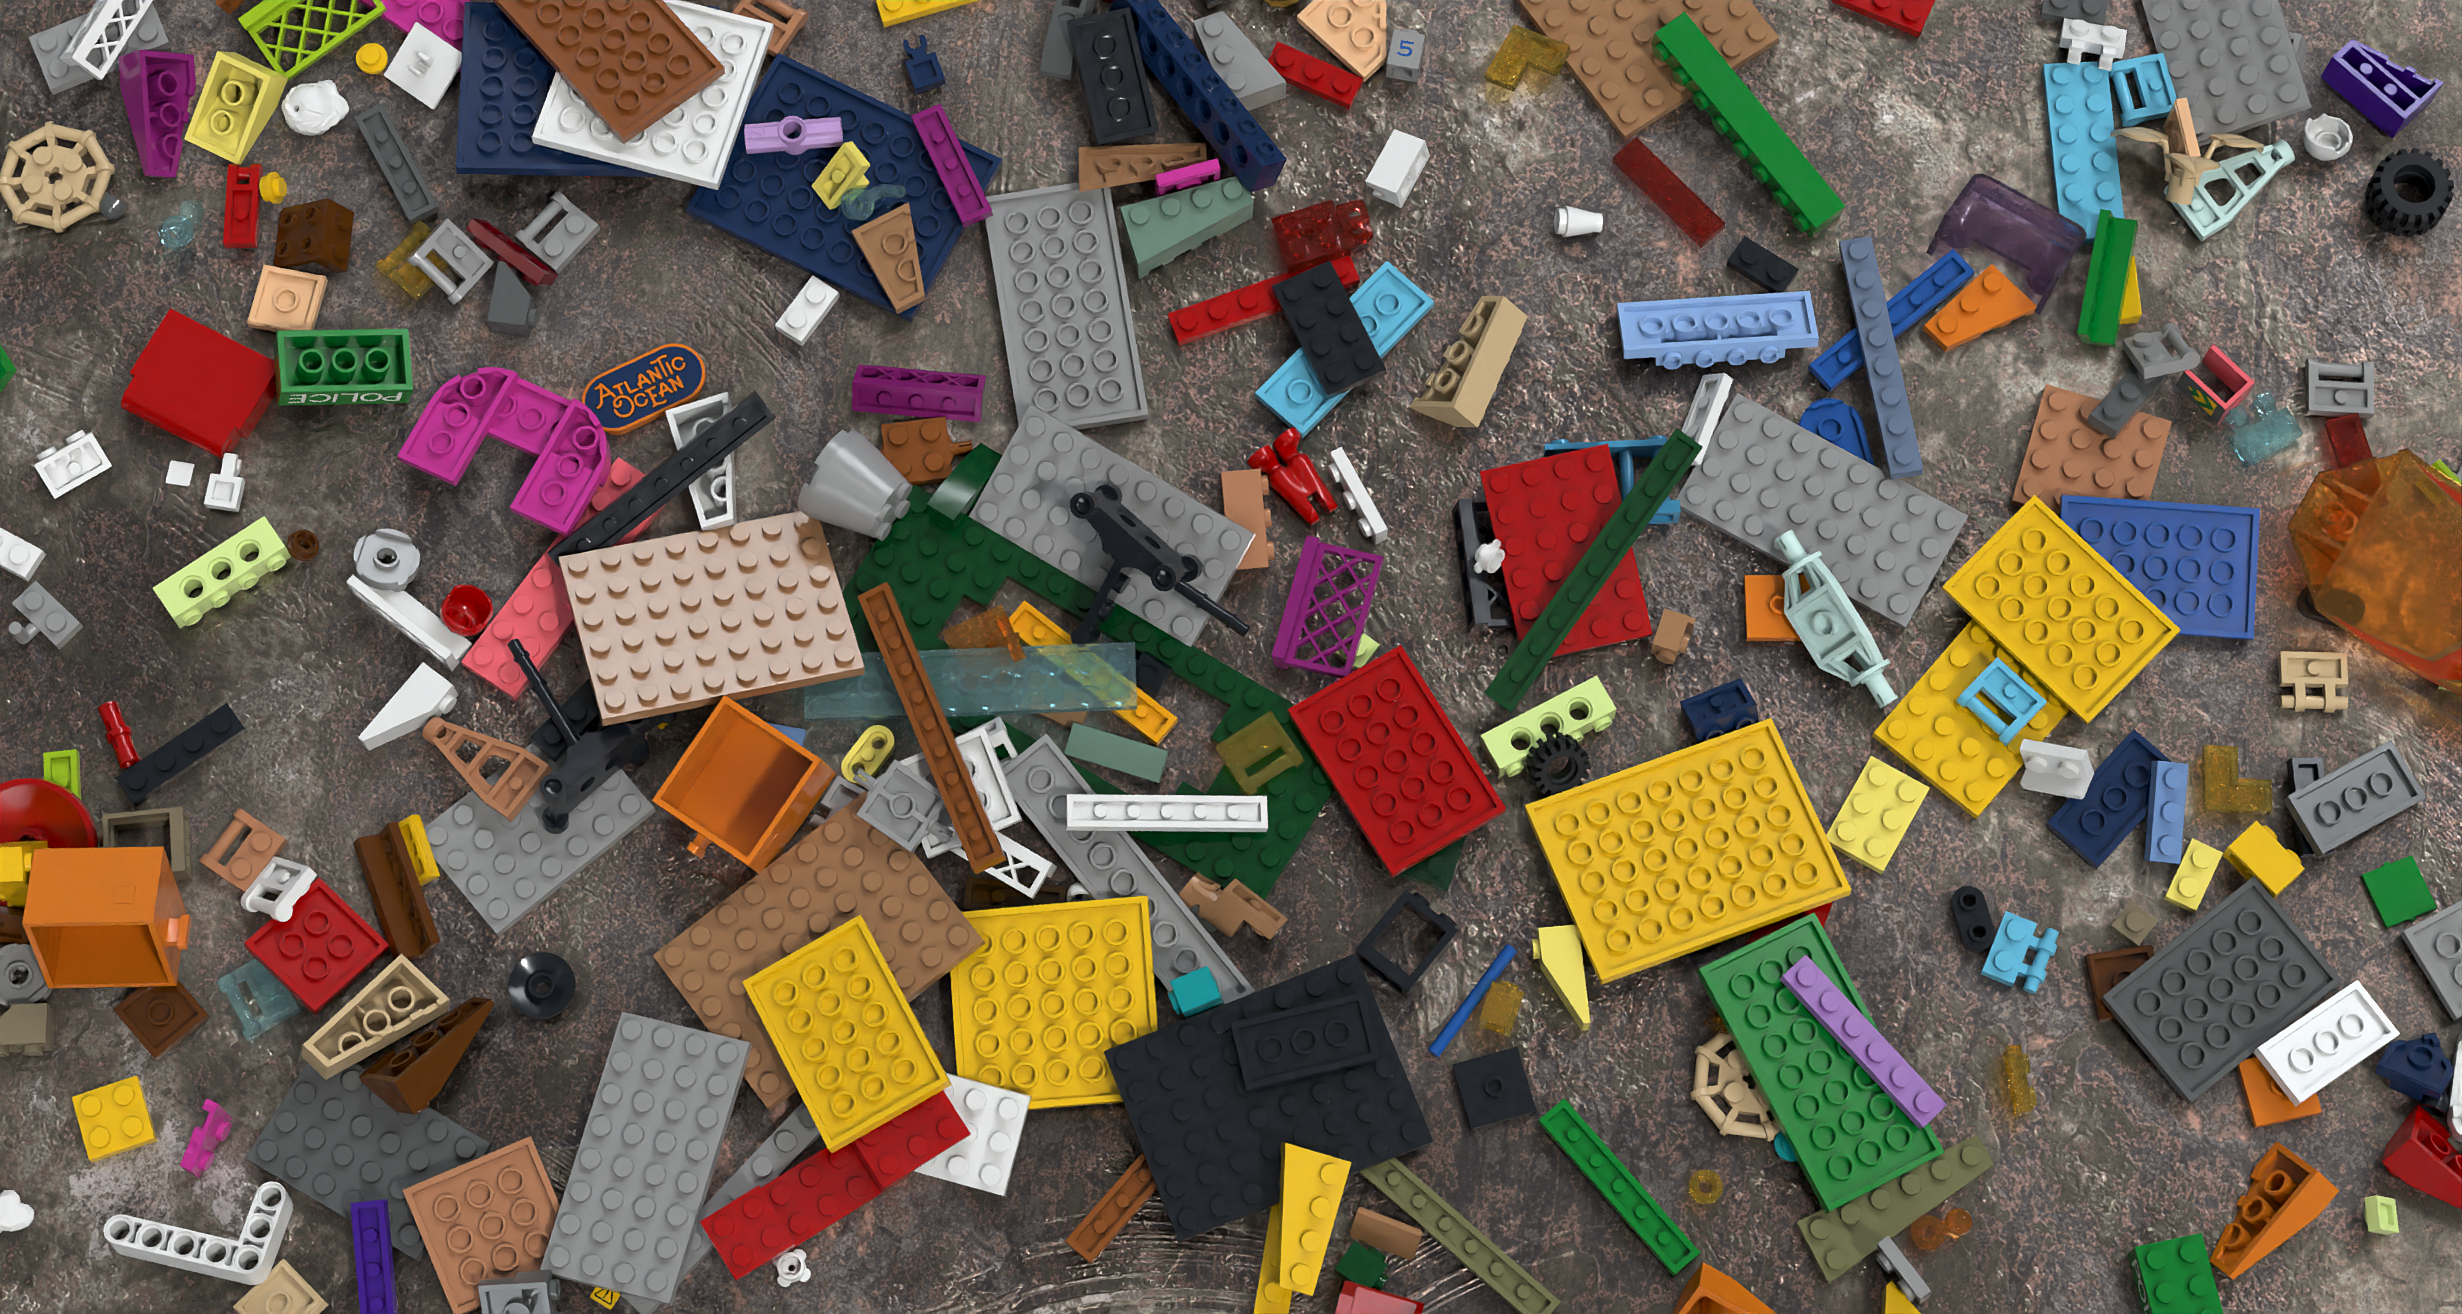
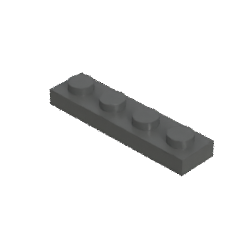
(396, 164)

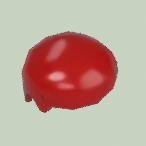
(466, 610)

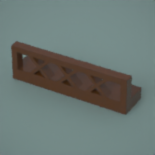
(396, 893)

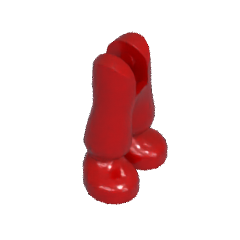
(1297, 479)

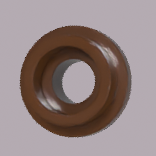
(309, 545)

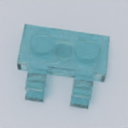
(2265, 436)

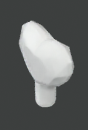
(13, 1213)

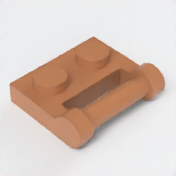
(782, 33)
(250, 857)

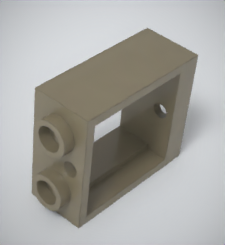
(179, 833)

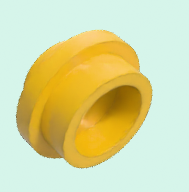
(372, 58)
(273, 188)

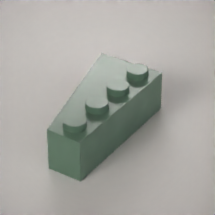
(1183, 220)

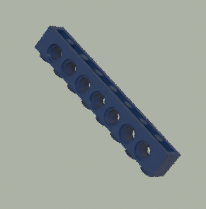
(1204, 95)

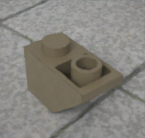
(27, 1029)

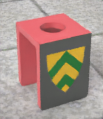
(2227, 372)

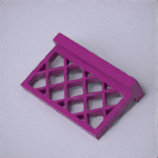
(1299, 609)

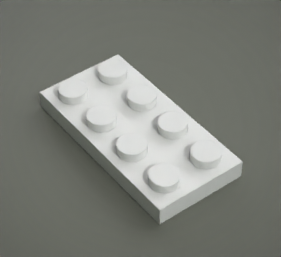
(2326, 1043)

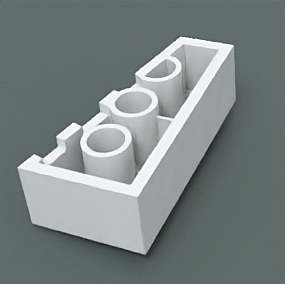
(715, 490)

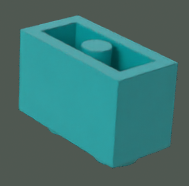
(1195, 993)

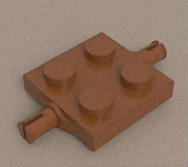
(921, 449)

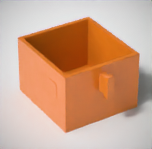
(743, 786)
(105, 917)

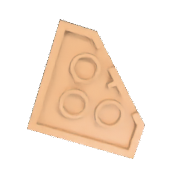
(1350, 31)

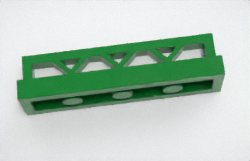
(2107, 280)

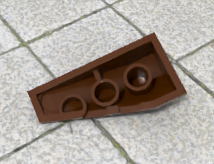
(420, 1071)

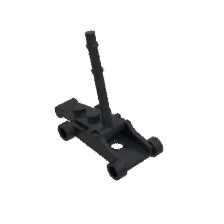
(590, 757)

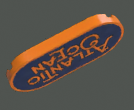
(645, 388)

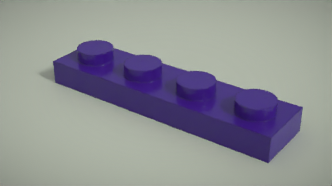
(374, 1257)

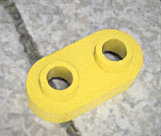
(865, 755)

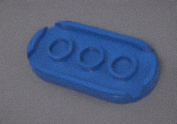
(1836, 425)

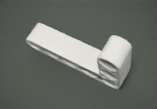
(208, 1246)

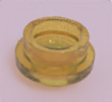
(1709, 1177)

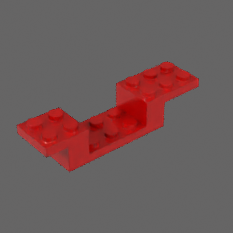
(830, 1186)

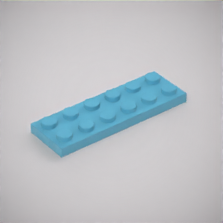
(2081, 143)
(1388, 309)

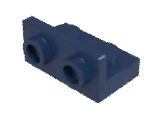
(1720, 710)

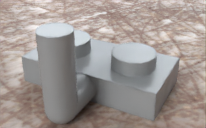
(45, 616)

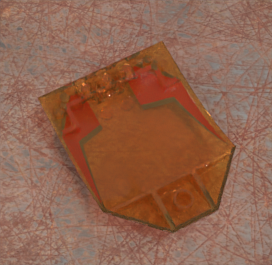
(2388, 560)

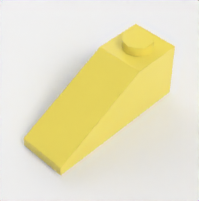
(1563, 966)

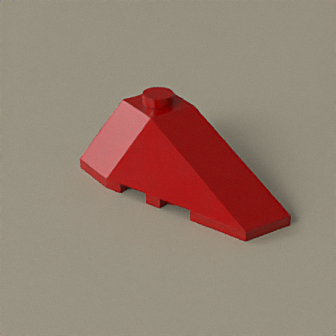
(2425, 1157)

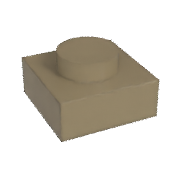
(2133, 924)

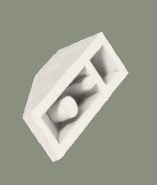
(414, 704)

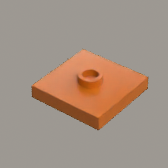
(1765, 608)
(2267, 1100)

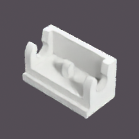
(1398, 167)

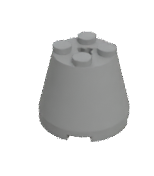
(855, 487)

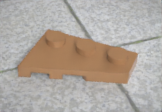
(893, 256)

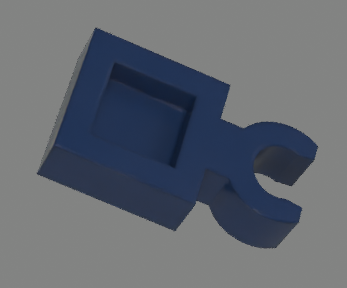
(923, 67)

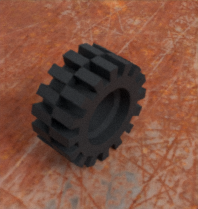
(1548, 752)

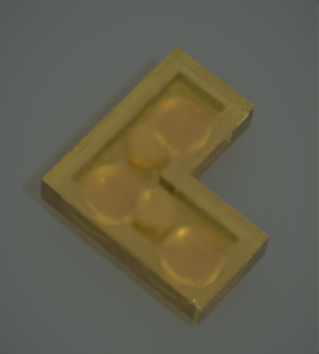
(1524, 50)
(2225, 791)

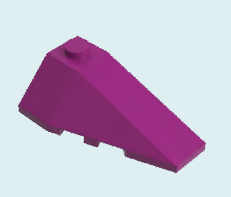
(156, 99)

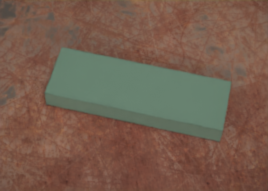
(1116, 752)

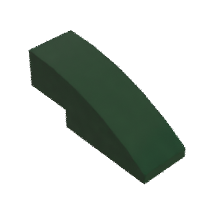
(963, 487)

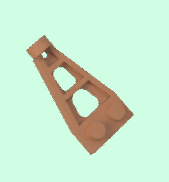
(513, 787)

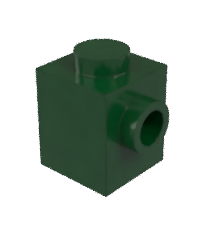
(1363, 1267)

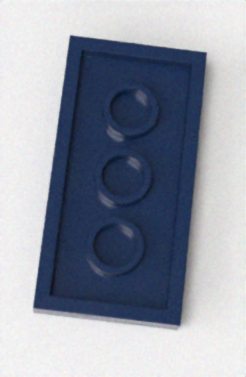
(2112, 804)

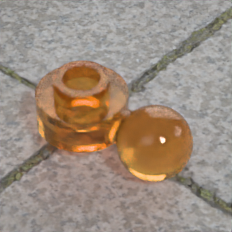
(1956, 1222)

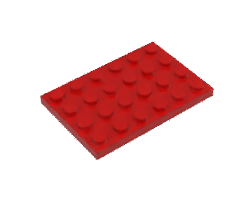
(1546, 522)
(1396, 761)

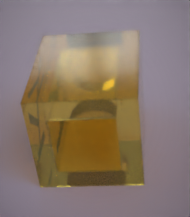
(1501, 1008)

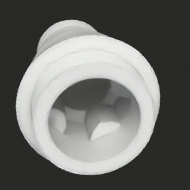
(1574, 221)

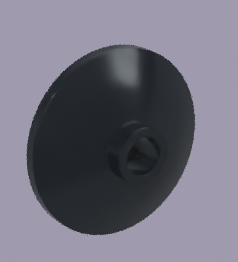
(533, 972)

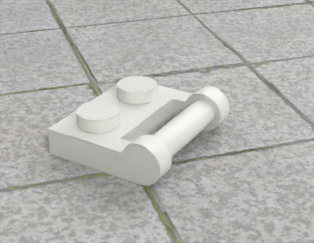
(281, 878)

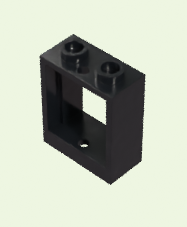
(1384, 967)

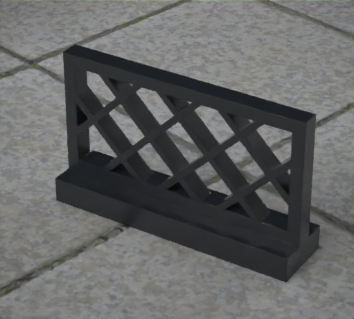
(1474, 584)

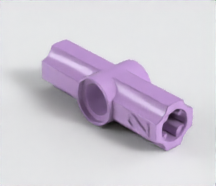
(773, 135)

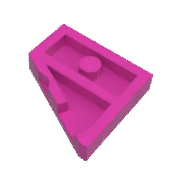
(204, 1139)

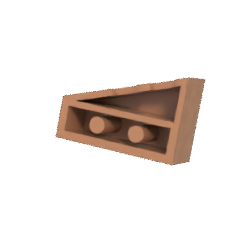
(1244, 505)

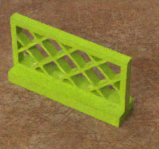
(270, 11)

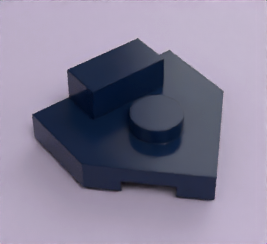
(2416, 1067)

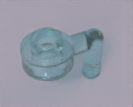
(865, 199)

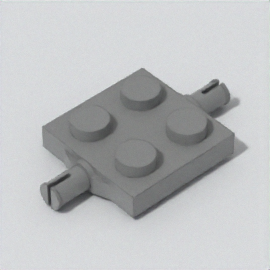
(902, 806)

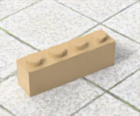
(1473, 364)

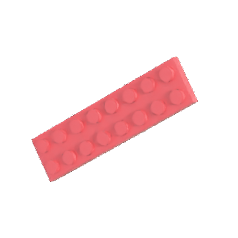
(540, 606)

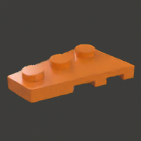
(1980, 307)

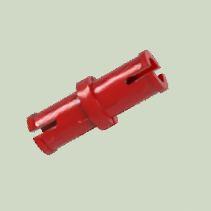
(118, 734)

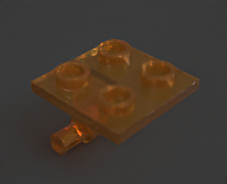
(986, 630)

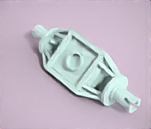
(1830, 622)

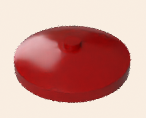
(44, 812)

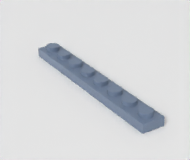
(1880, 358)

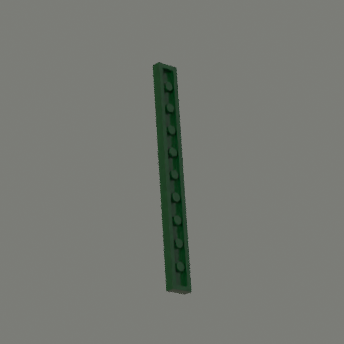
(1593, 570)

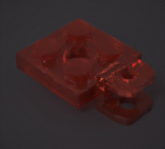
(1332, 237)

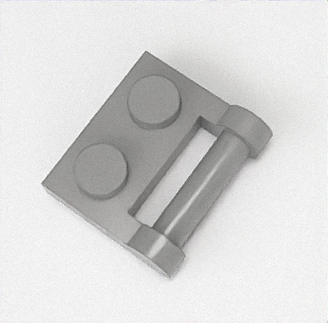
(565, 238)
(458, 253)
(2151, 356)
(2339, 397)

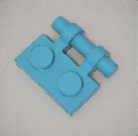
(2009, 950)

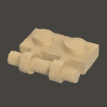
(2313, 670)

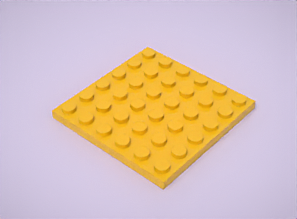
(1053, 997)

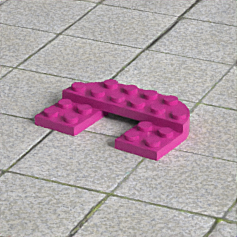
(500, 404)

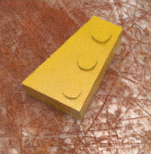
(16, 869)

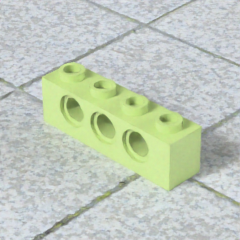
(228, 555)
(1587, 696)

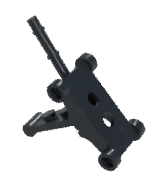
(1137, 547)

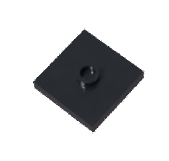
(1494, 1088)

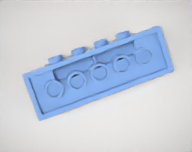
(1717, 328)

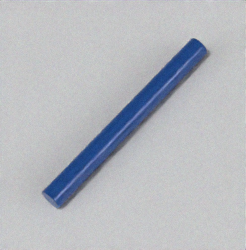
(1472, 1001)

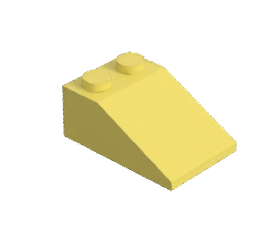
(234, 106)

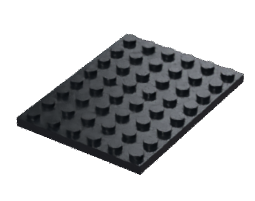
(1219, 1145)

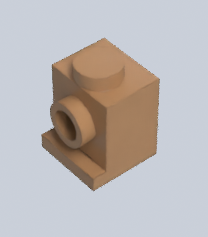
(1672, 636)

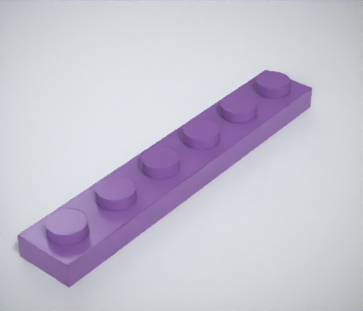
(1862, 1042)

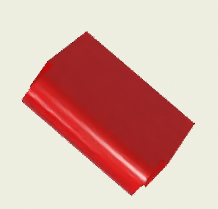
(200, 385)

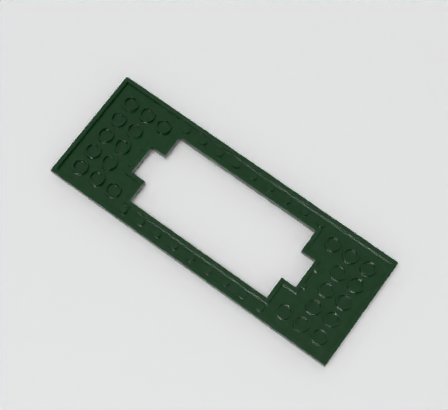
(939, 567)

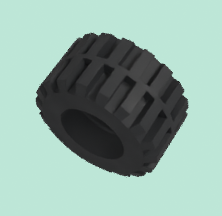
(2416, 170)

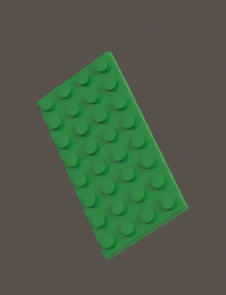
(1824, 1102)

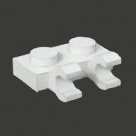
(2092, 38)

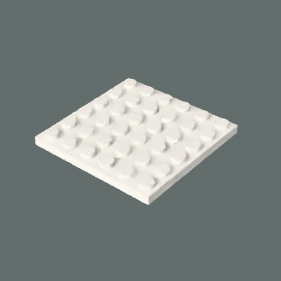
(691, 139)

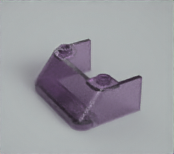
(2013, 229)

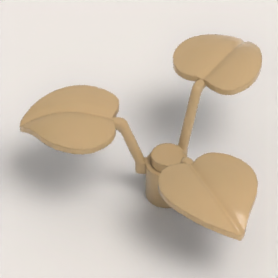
(2184, 179)

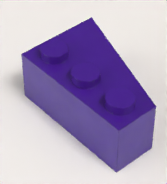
(2379, 87)

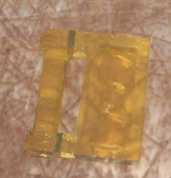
(409, 278)
(1254, 744)

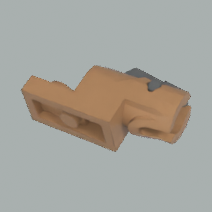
(1230, 908)

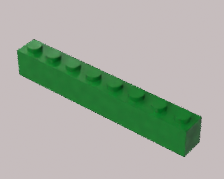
(1747, 125)

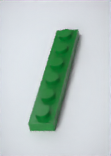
(1619, 1187)

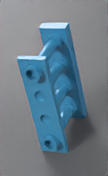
(1624, 450)

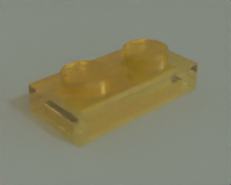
(2016, 1068)

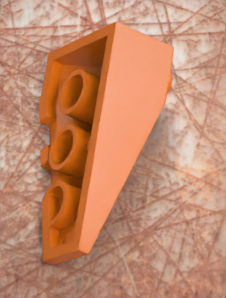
(2279, 1203)
(1717, 1293)

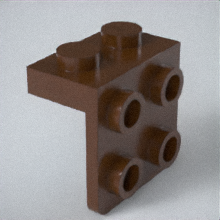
(314, 233)

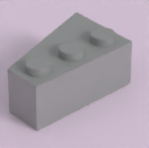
(1238, 61)

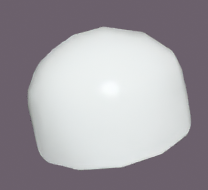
(2327, 137)

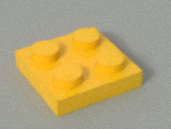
(114, 1119)

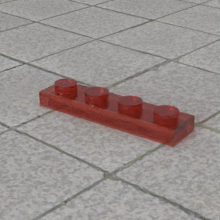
(1669, 192)

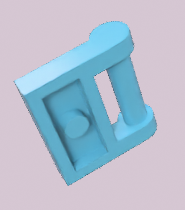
(2153, 87)
(2007, 692)

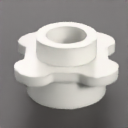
(1489, 557)
(800, 1273)

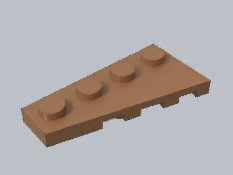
(1129, 164)

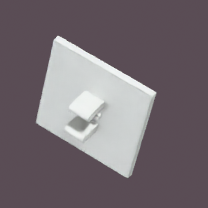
(424, 65)

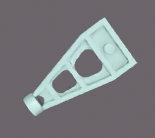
(2205, 215)

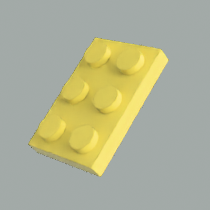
(1876, 814)

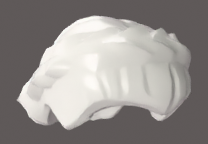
(318, 107)

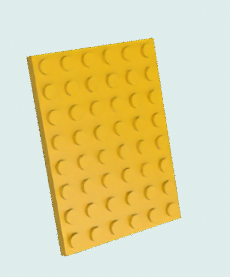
(1687, 850)

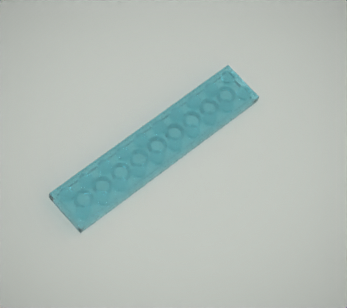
(989, 683)

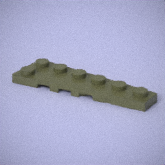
(1854, 1229)

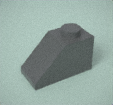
(511, 305)

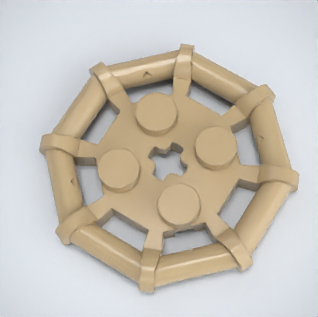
(46, 162)
(1733, 1090)

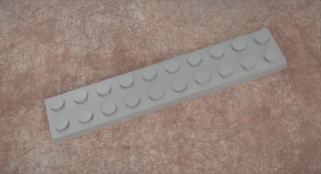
(1115, 867)

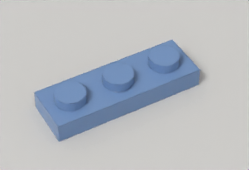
(2166, 812)

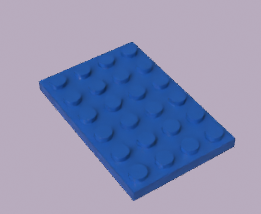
(2181, 556)

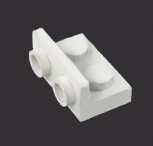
(71, 464)
(2055, 769)

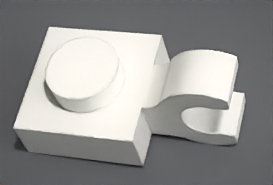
(226, 488)

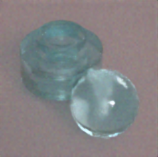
(190, 213)

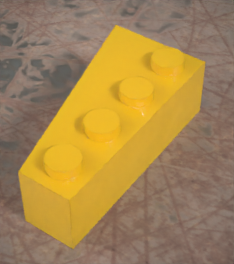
(1306, 1214)

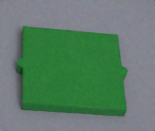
(2398, 892)

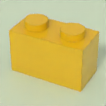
(2262, 856)

